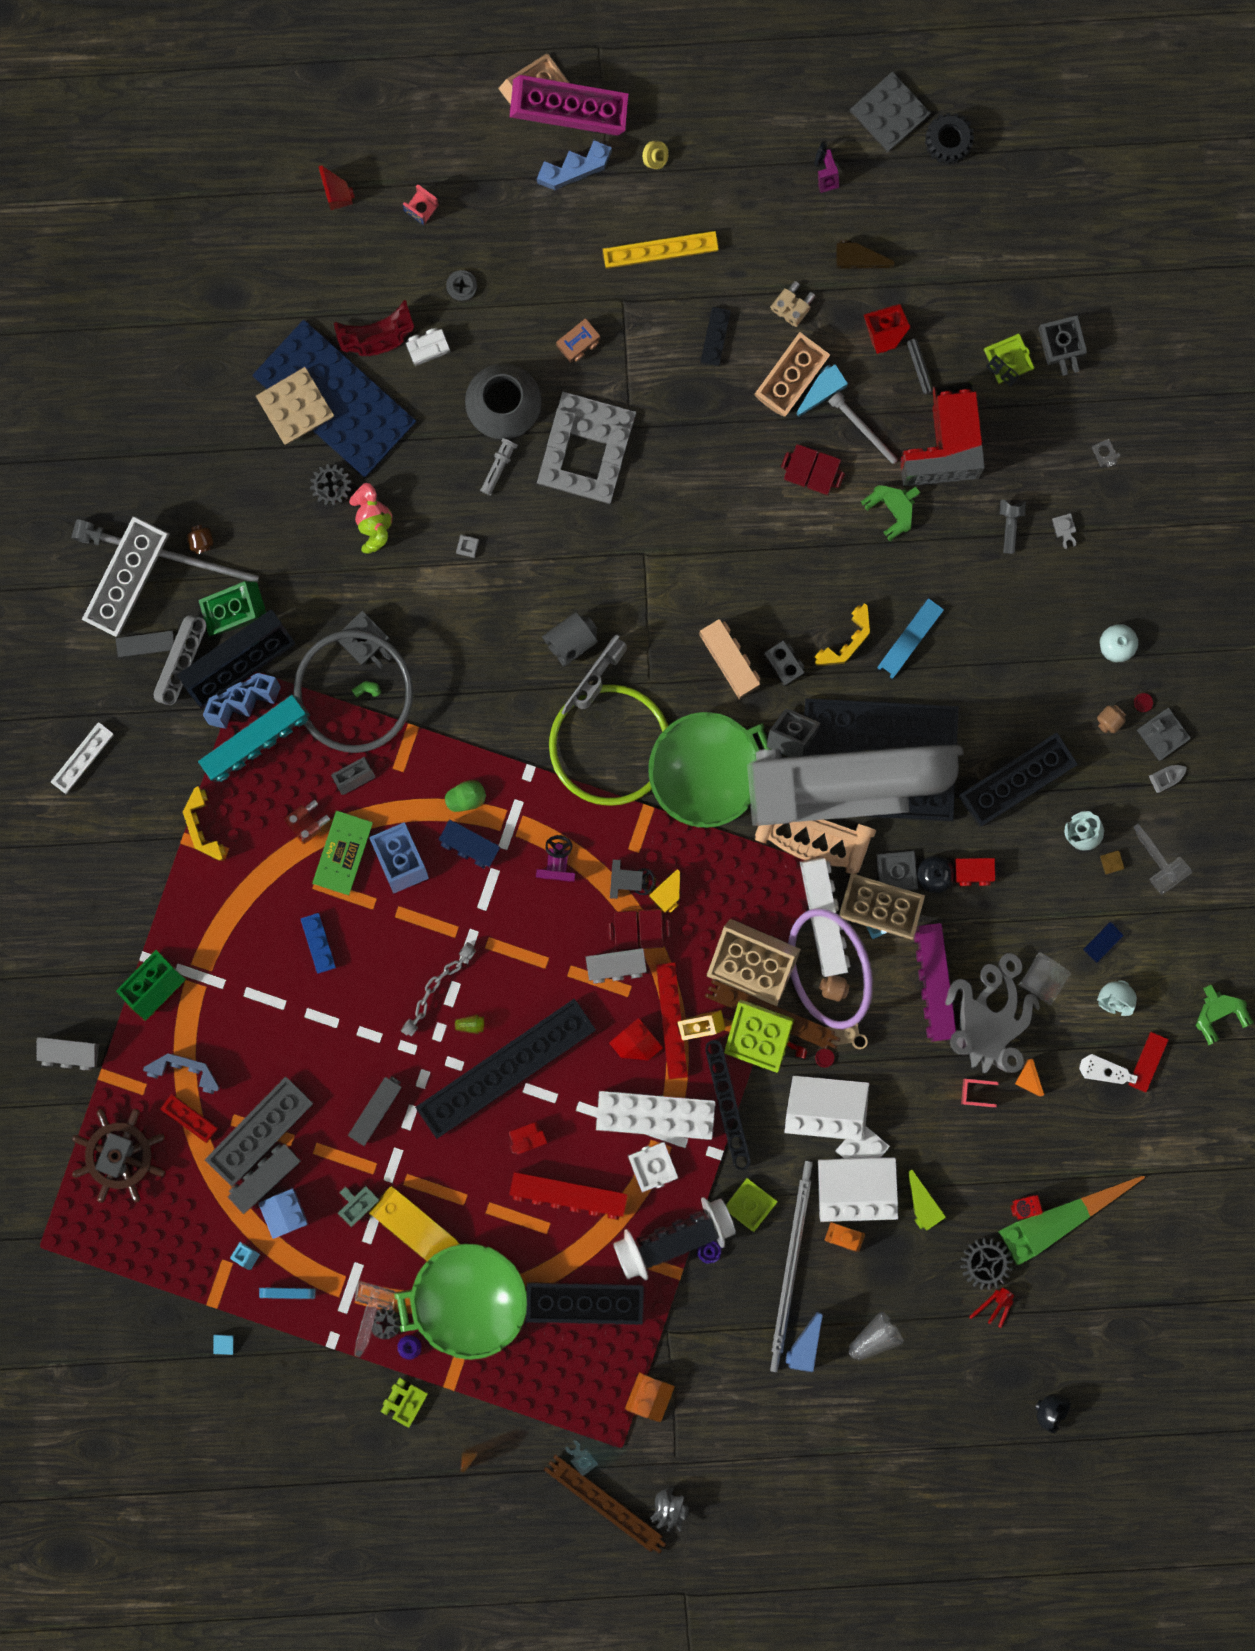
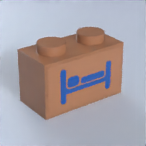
(578, 341)

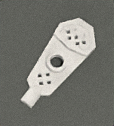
(1099, 1068)

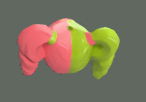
(370, 519)

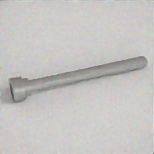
(839, 402)

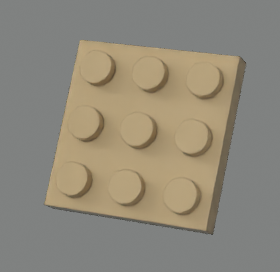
(295, 406)

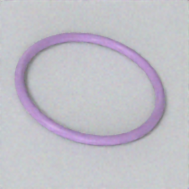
(864, 960)

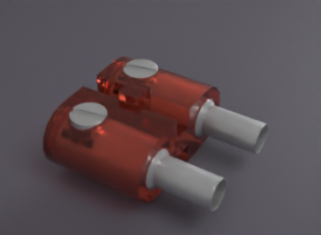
(303, 824)

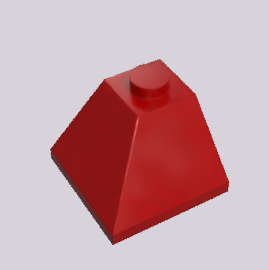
(336, 189)
(886, 327)

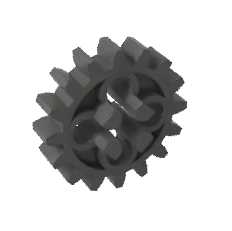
(321, 479)

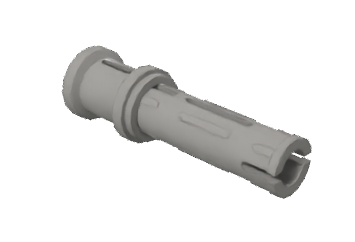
(501, 460)

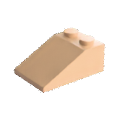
(541, 68)

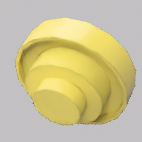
(655, 154)

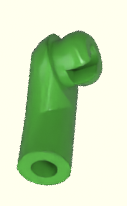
(367, 686)

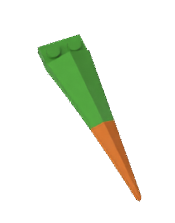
(1036, 1233)

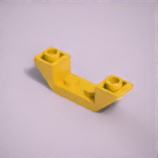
(828, 657)
(197, 801)

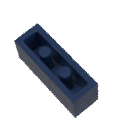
(469, 844)

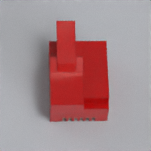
(527, 1138)

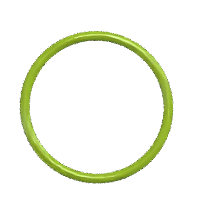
(557, 766)

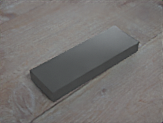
(144, 644)

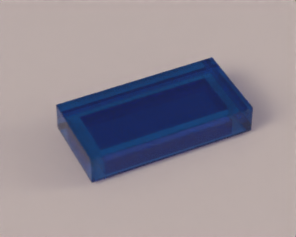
(1103, 942)

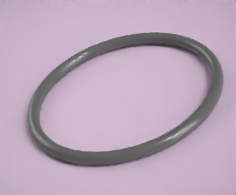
(408, 685)

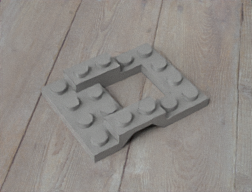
(594, 422)

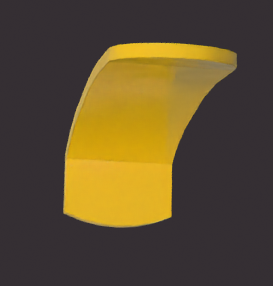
(411, 1224)

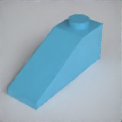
(825, 386)

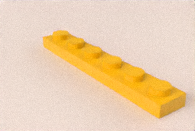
(660, 249)

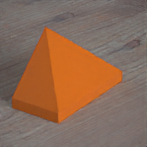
(1029, 1079)

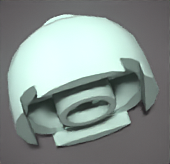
(1118, 643)
(1084, 831)
(1118, 997)

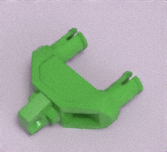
(899, 504)
(1217, 1007)

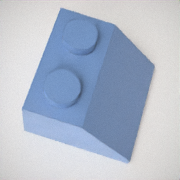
(283, 1213)

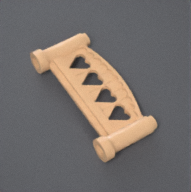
(854, 842)

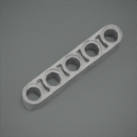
(179, 650)

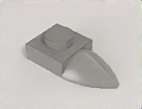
(1167, 777)

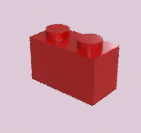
(975, 871)

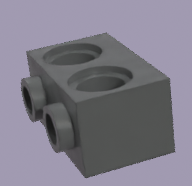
(780, 665)

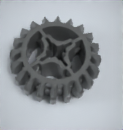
(1001, 1257)

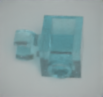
(583, 1459)

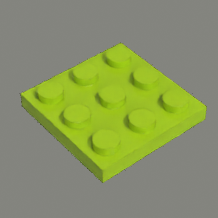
(759, 1036)

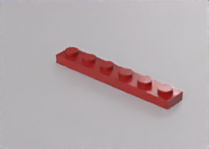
(670, 1016)

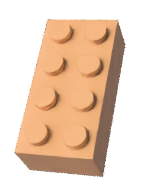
(729, 659)

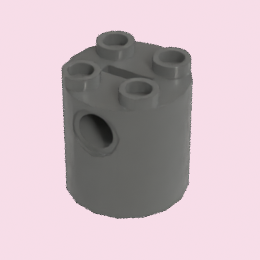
(571, 638)

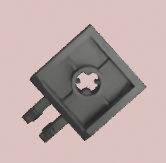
(1073, 347)
(364, 651)

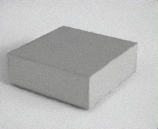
(467, 546)

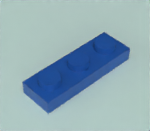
(318, 943)

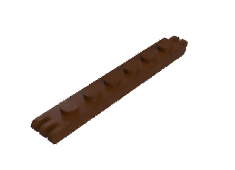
(801, 1027)
(605, 1505)

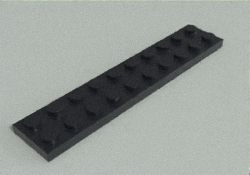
(505, 1068)

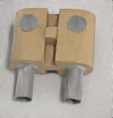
(791, 307)

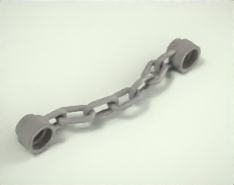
(466, 952)

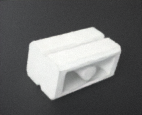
(428, 346)

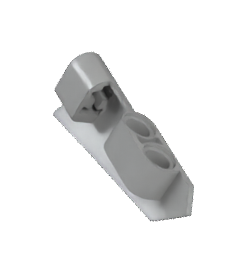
(611, 654)

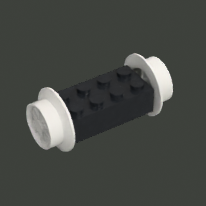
(675, 1239)

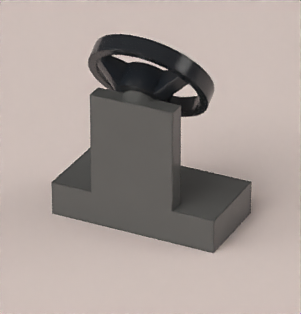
(630, 880)

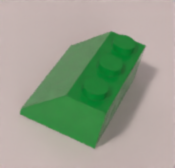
(150, 985)

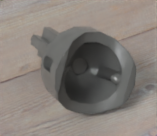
(1012, 512)

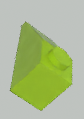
(924, 1206)

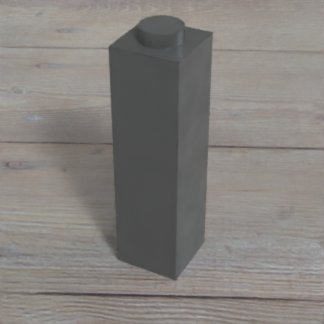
(375, 1110)

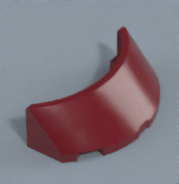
(376, 337)

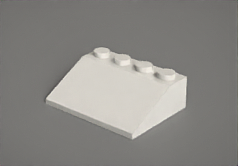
(827, 1108)
(857, 1189)

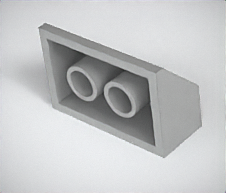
(616, 965)
(67, 1053)

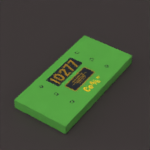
(342, 853)

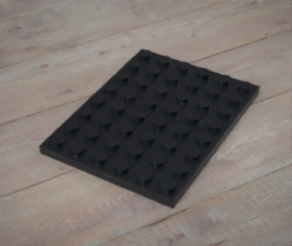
(887, 726)

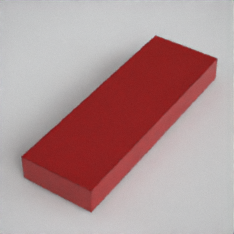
(1148, 1061)
(189, 1118)

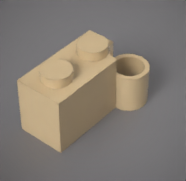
(848, 1036)

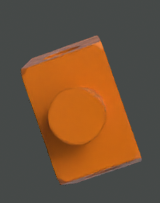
(844, 1237)

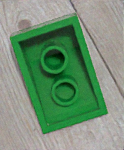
(232, 608)

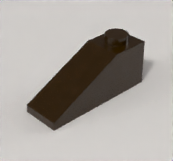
(856, 256)

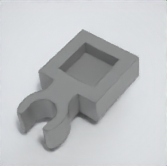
(1064, 527)

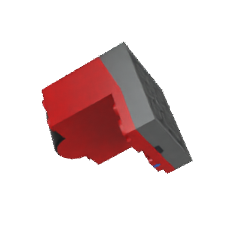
(957, 440)

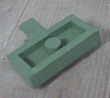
(357, 1205)

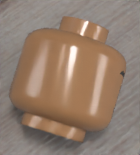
(1111, 719)
(834, 988)

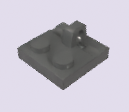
(1163, 734)

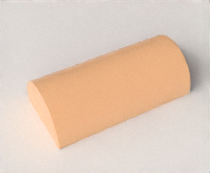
(791, 375)

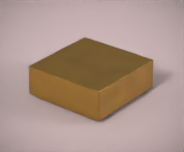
(1112, 862)

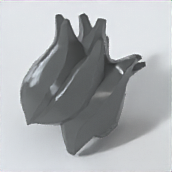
(670, 1509)

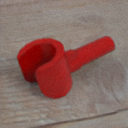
(800, 1051)

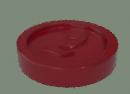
(1143, 702)
(824, 1058)

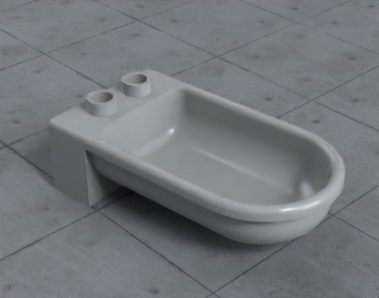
(846, 783)

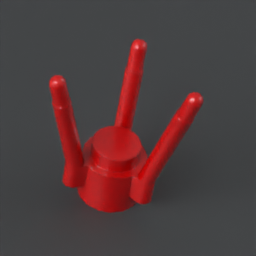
(1004, 1298)

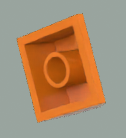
(649, 1397)

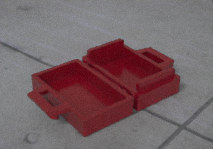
(819, 472)
(646, 929)

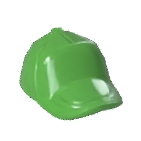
(465, 796)

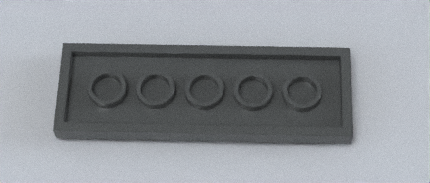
(258, 1131)

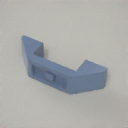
(207, 1080)

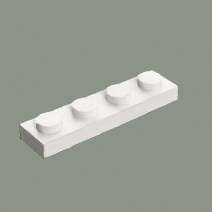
(82, 758)

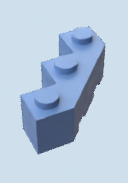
(574, 167)
(241, 699)

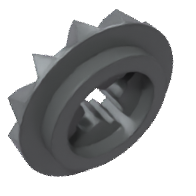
(455, 279)
(390, 1331)

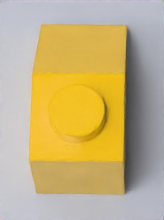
(667, 893)
(702, 1025)

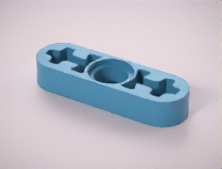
(298, 1293)

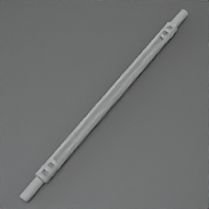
(791, 1266)

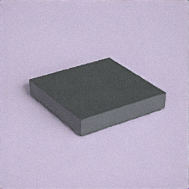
(898, 869)

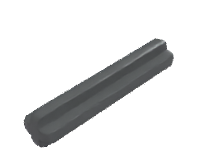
(920, 366)

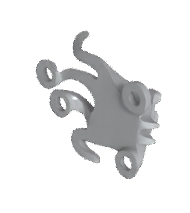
(984, 1032)

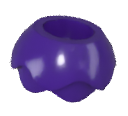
(709, 1257)
(412, 1341)

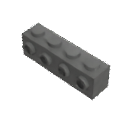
(264, 1178)

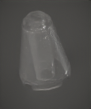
(875, 1338)

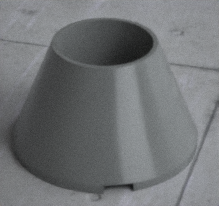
(509, 424)

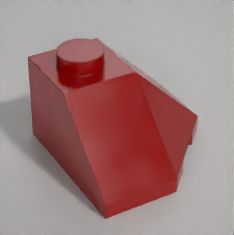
(636, 1042)

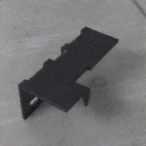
(998, 367)

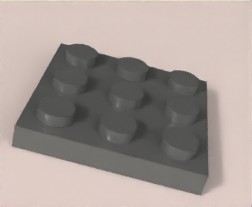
(890, 112)

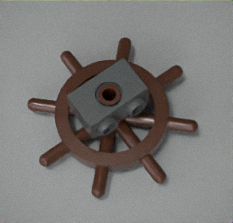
(116, 1154)

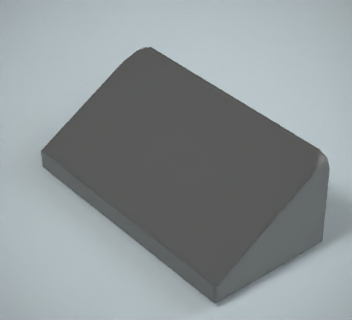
(353, 776)

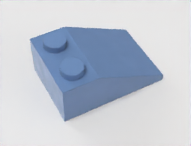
(399, 858)
(804, 1349)

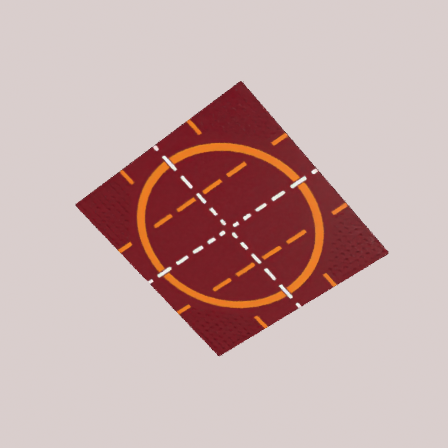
(267, 1015)

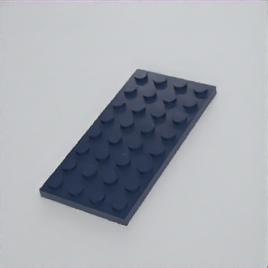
(364, 416)

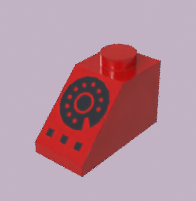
(1026, 1207)

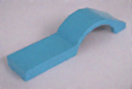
(910, 637)

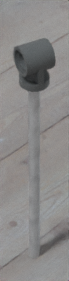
(85, 531)

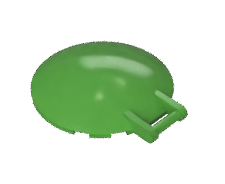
(702, 768)
(466, 1301)

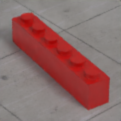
(568, 1194)

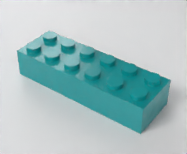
(254, 738)

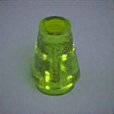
(470, 1024)

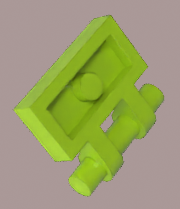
(409, 1405)

